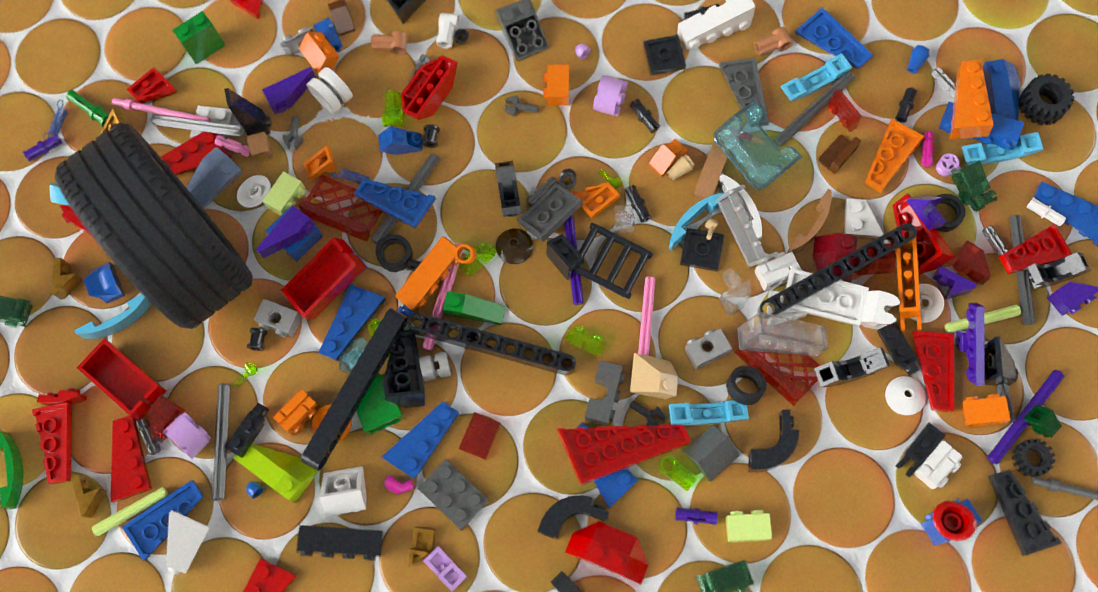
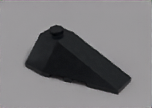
(247, 114)
(403, 374)

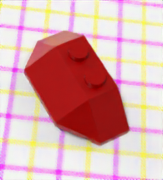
(429, 88)
(609, 550)

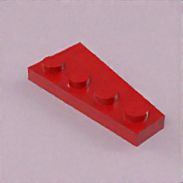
(190, 153)
(1040, 249)
(937, 367)
(55, 436)
(128, 463)
(269, 578)

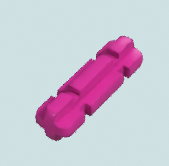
(928, 149)

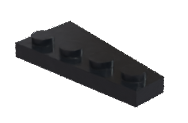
(1026, 524)

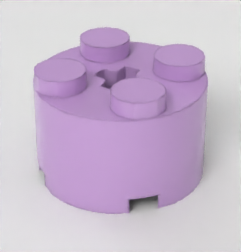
(610, 95)
(187, 435)

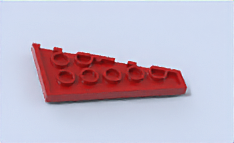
(614, 448)

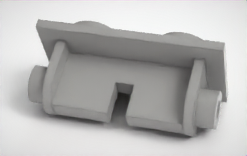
(292, 42)

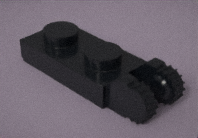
(921, 448)

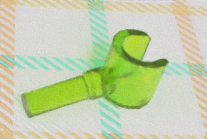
(614, 182)
(250, 369)

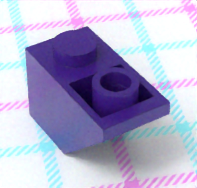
(1071, 295)

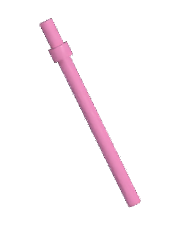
(131, 105)

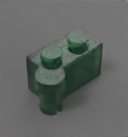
(972, 185)
(14, 311)
(726, 579)

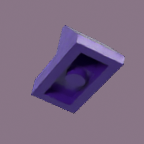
(925, 209)
(957, 284)

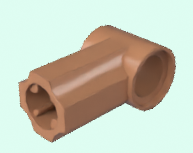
(778, 40)
(395, 43)

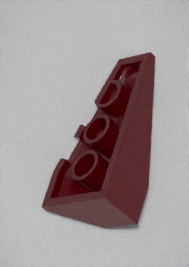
(832, 248)

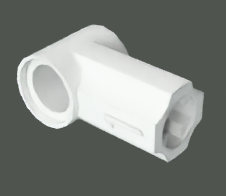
(447, 26)

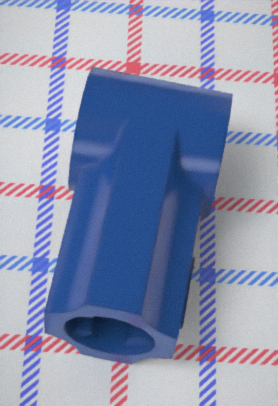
(328, 30)

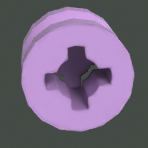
(951, 162)

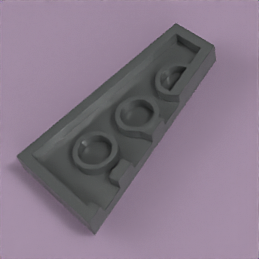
(745, 84)

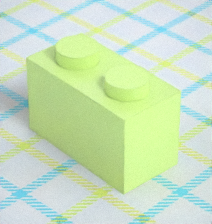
(284, 193)
(748, 526)

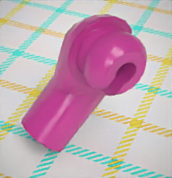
(397, 487)

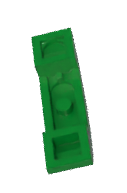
(14, 472)

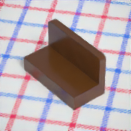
(838, 153)

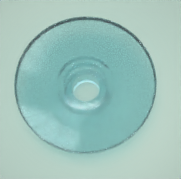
(352, 354)

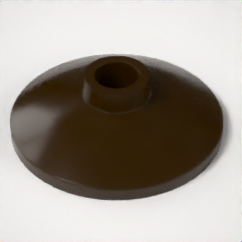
(514, 254)

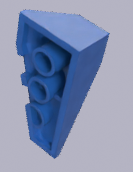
(1002, 88)

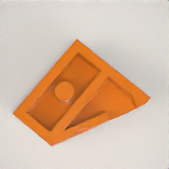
(596, 198)

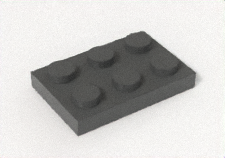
(550, 212)
(453, 494)

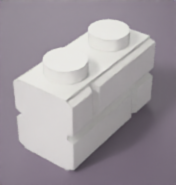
(776, 271)
(939, 465)

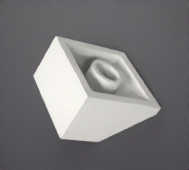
(343, 491)

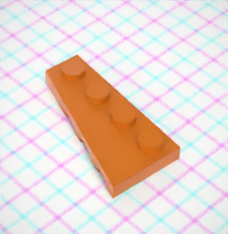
(893, 152)

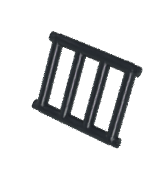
(628, 246)

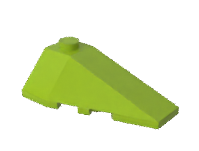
(278, 470)

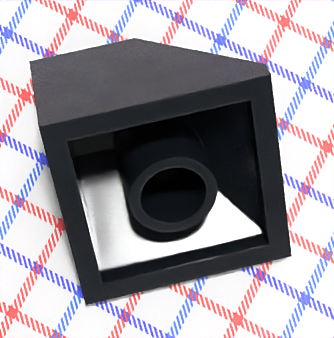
(998, 364)

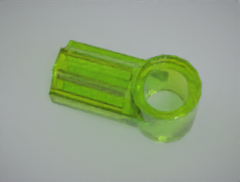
(392, 109)
(678, 474)

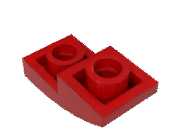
(71, 396)

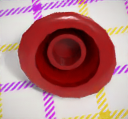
(954, 521)

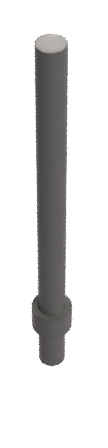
(1055, 486)

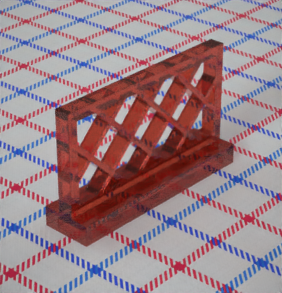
(333, 218)
(776, 378)

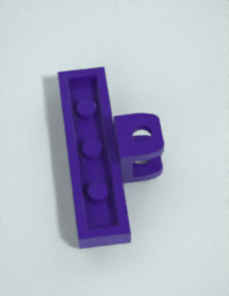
(973, 343)

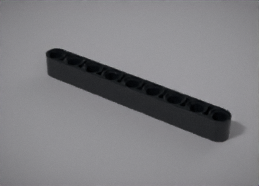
(843, 265)
(483, 337)
(354, 390)

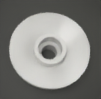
(253, 191)
(935, 300)
(899, 402)

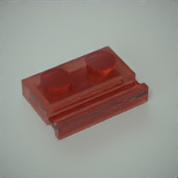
(844, 110)
(479, 436)

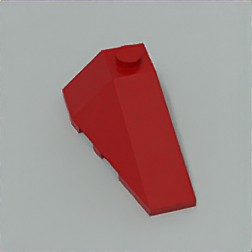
(931, 247)

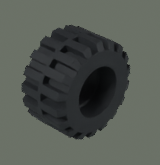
(1055, 90)

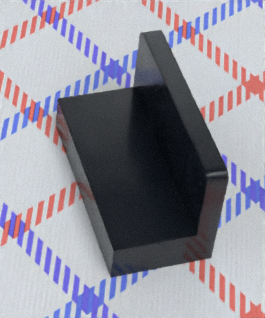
(563, 255)

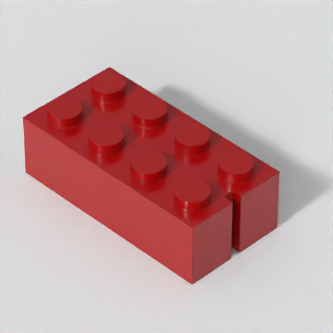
(323, 278)
(121, 379)

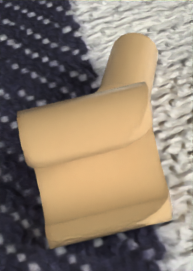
(711, 225)

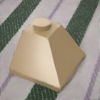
(653, 377)

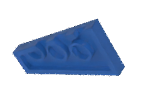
(832, 37)
(399, 203)
(1077, 211)
(350, 320)
(418, 444)
(614, 485)
(151, 526)

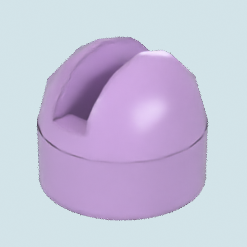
(582, 51)

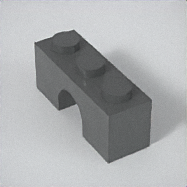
(600, 410)

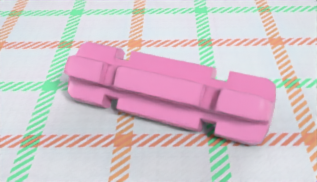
(232, 145)

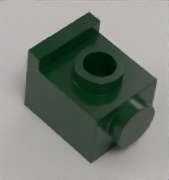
(1043, 421)

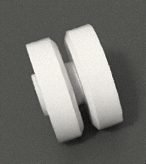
(329, 90)

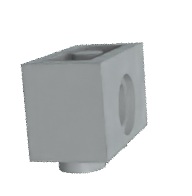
(270, 311)
(700, 357)

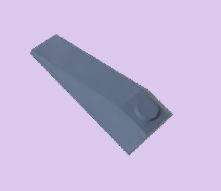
(213, 177)

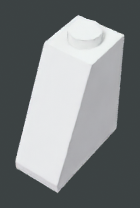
(183, 541)

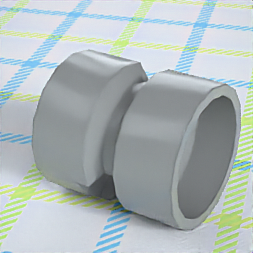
(428, 367)

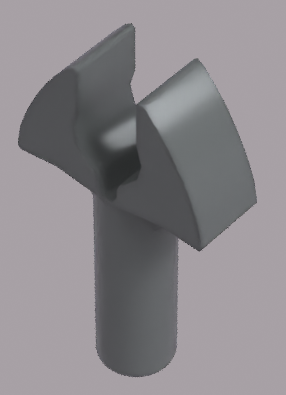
(519, 106)
(293, 134)

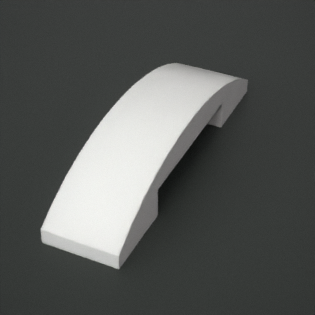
(750, 209)

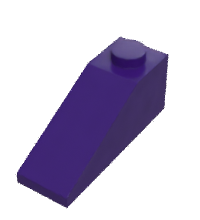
(287, 91)
(289, 230)

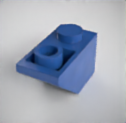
(399, 141)

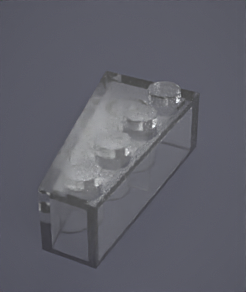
(781, 335)

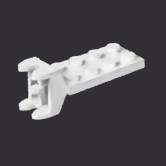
(845, 302)

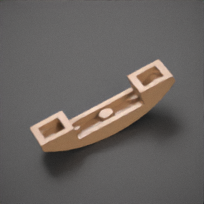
(711, 172)
(823, 208)

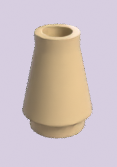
(681, 167)

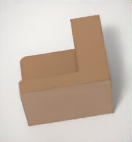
(259, 144)

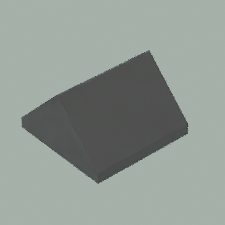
(711, 452)

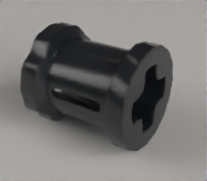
(430, 136)
(568, 185)
(257, 339)

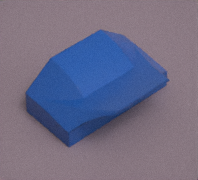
(104, 283)

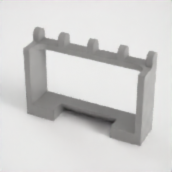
(752, 253)

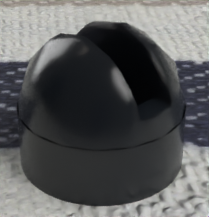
(460, 33)

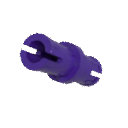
(43, 147)
(696, 516)

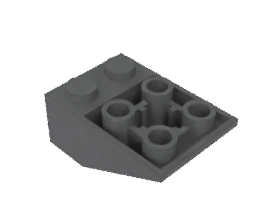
(521, 28)

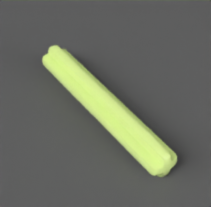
(989, 317)
(130, 511)

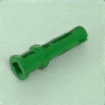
(101, 114)

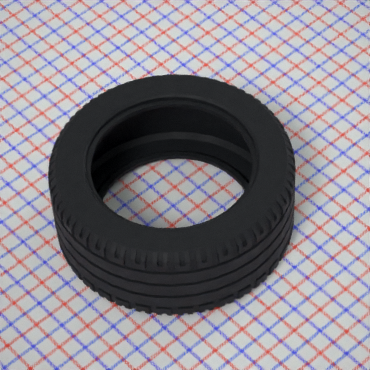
(152, 226)

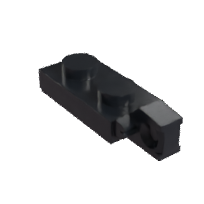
(898, 348)
(247, 431)

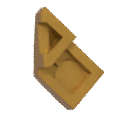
(421, 544)

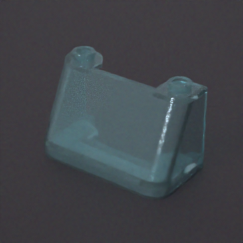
(752, 148)

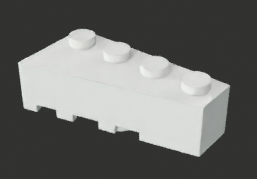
(716, 23)

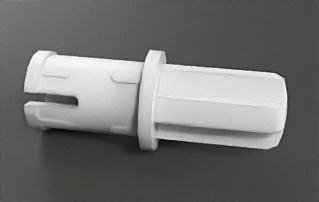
(1046, 211)

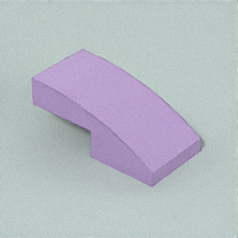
(444, 568)

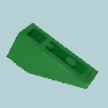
(473, 308)

